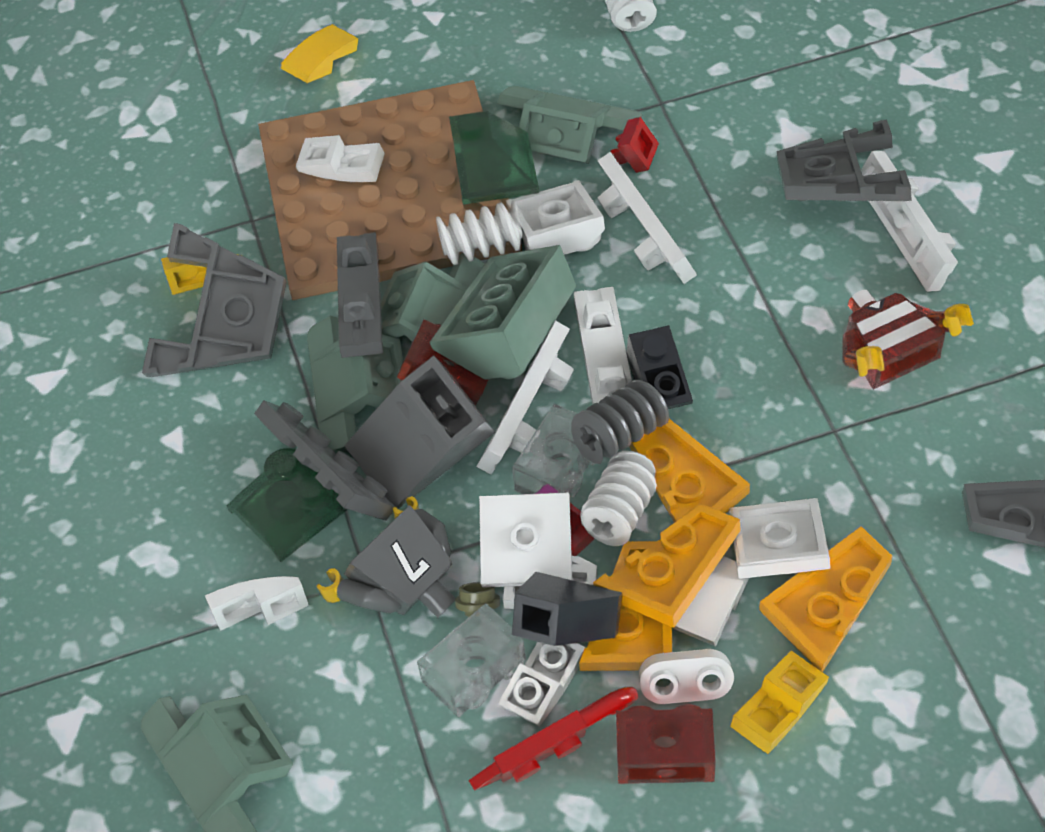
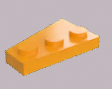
(689, 472)
(675, 568)
(636, 637)

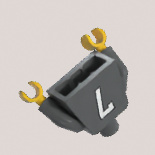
(398, 567)

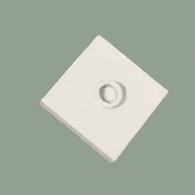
(524, 538)
(780, 538)

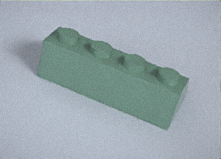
(506, 312)

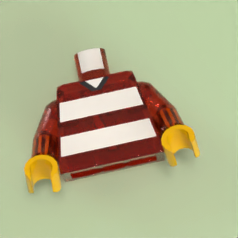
(896, 335)

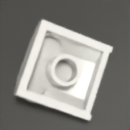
(561, 218)

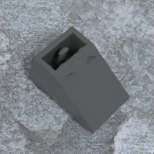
(418, 432)

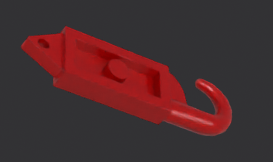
(558, 738)

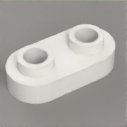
(686, 675)

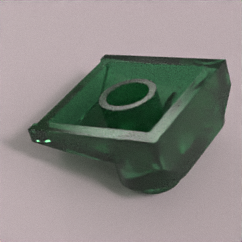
(286, 504)

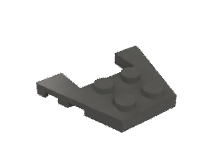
(833, 170)
(235, 311)

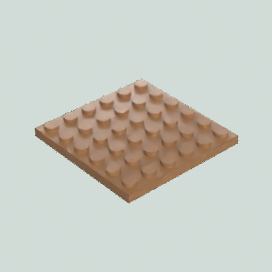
(411, 190)

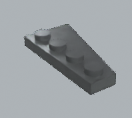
(334, 469)

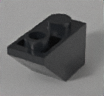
(656, 361)
(564, 611)

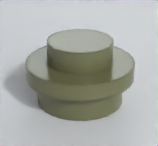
(474, 596)

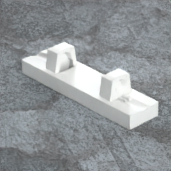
(912, 230)
(660, 245)
(602, 342)
(544, 369)

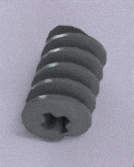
(618, 420)

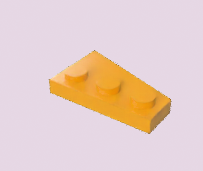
(822, 605)

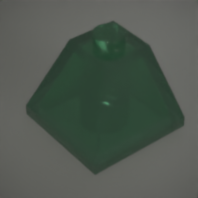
(491, 158)

